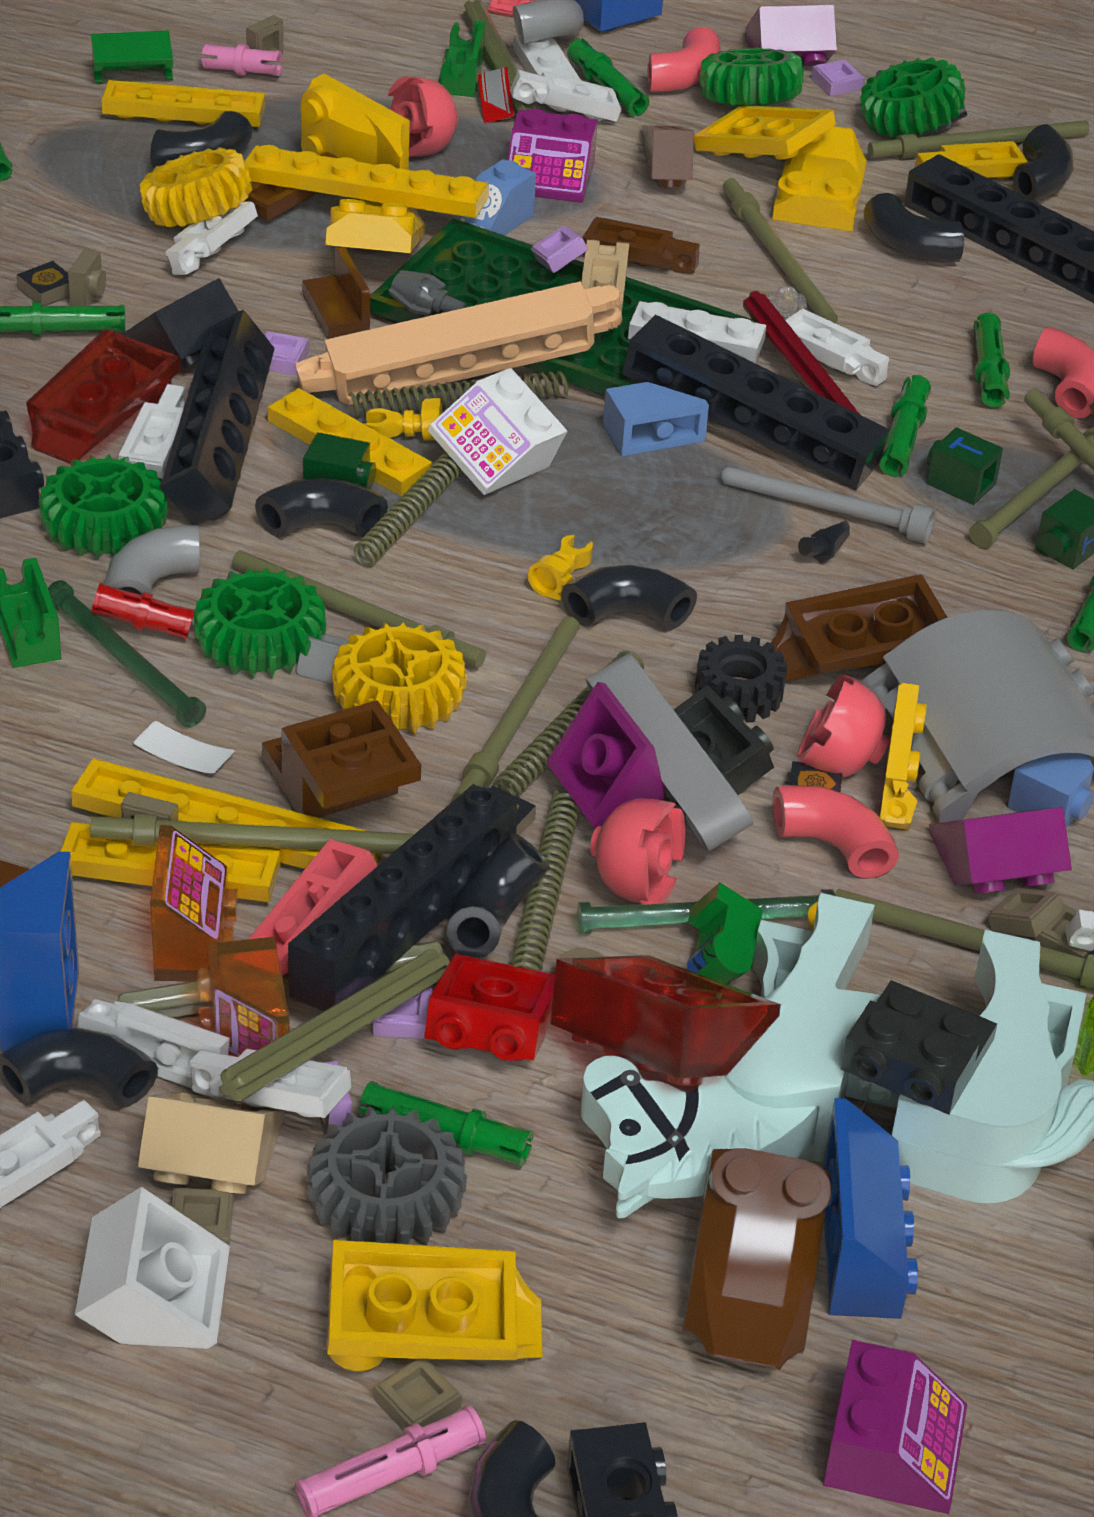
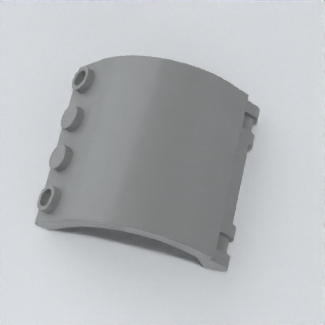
(991, 700)

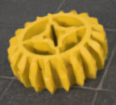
(195, 187)
(403, 668)

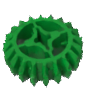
(751, 76)
(912, 97)
(101, 504)
(258, 621)

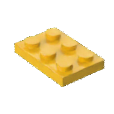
(765, 131)

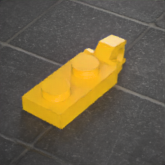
(986, 159)
(902, 763)

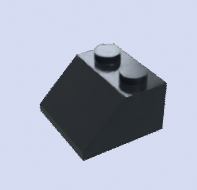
(184, 323)

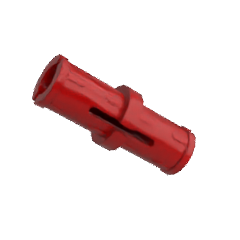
(142, 611)

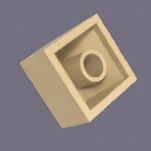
(208, 1139)

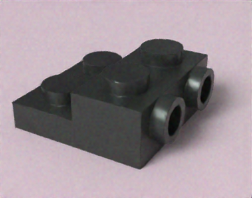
(731, 745)
(917, 1046)

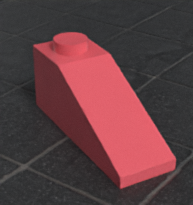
(319, 886)

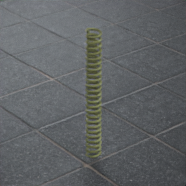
(382, 396)
(412, 517)
(525, 772)
(557, 883)

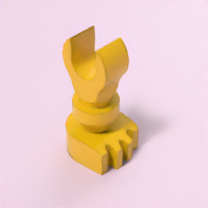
(394, 424)
(555, 570)

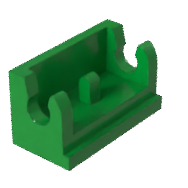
(131, 51)
(463, 61)
(29, 618)

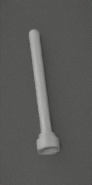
(913, 521)

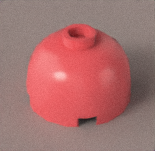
(430, 113)
(845, 730)
(637, 849)

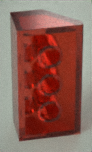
(658, 1015)

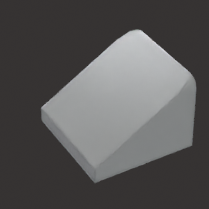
(320, 658)

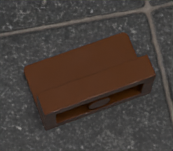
(339, 300)

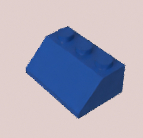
(38, 952)
(866, 1219)

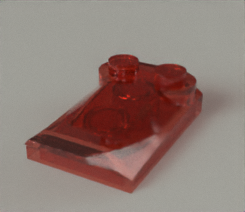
(97, 394)

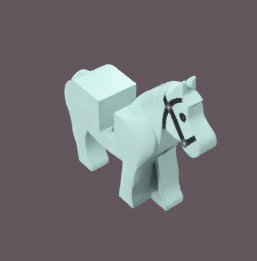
(783, 1090)

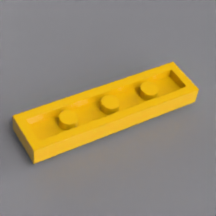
(179, 102)
(306, 415)
(248, 867)

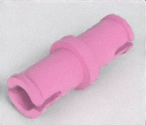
(242, 59)

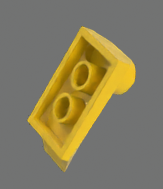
(352, 125)
(822, 182)
(374, 226)
(428, 1305)

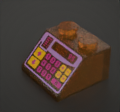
(187, 906)
(243, 993)

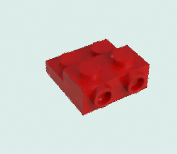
(490, 1008)

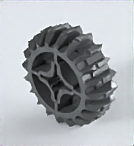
(351, 1169)

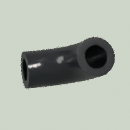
(228, 131)
(1048, 164)
(911, 233)
(320, 502)
(629, 591)
(493, 896)
(80, 1059)
(510, 1473)

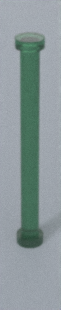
(188, 709)
(678, 912)

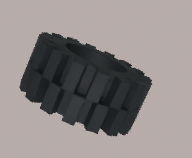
(746, 660)

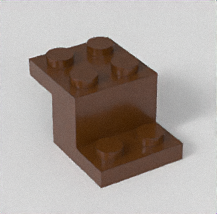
(341, 760)

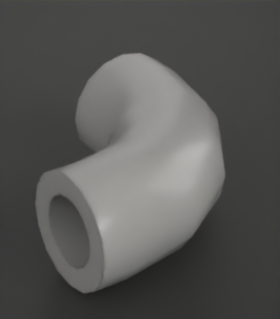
(548, 19)
(154, 557)

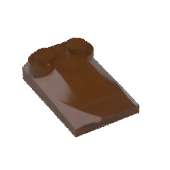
(853, 626)
(756, 1256)

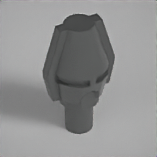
(423, 293)

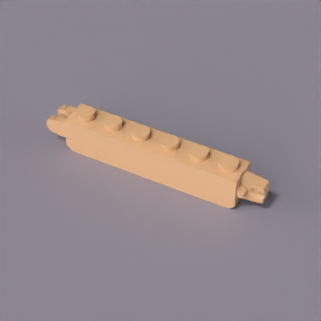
(463, 342)

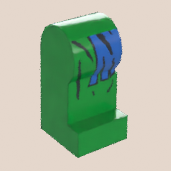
(726, 934)

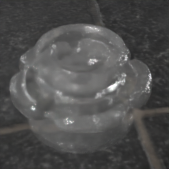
(788, 295)

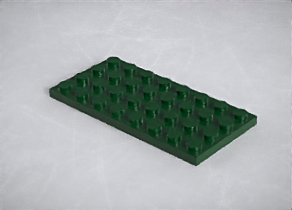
(492, 267)

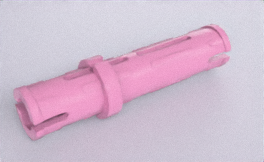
(413, 1452)

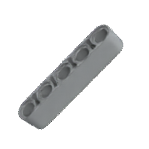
(687, 772)

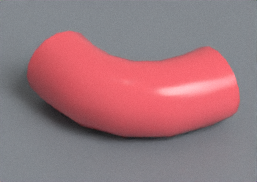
(681, 68)
(1073, 364)
(838, 821)

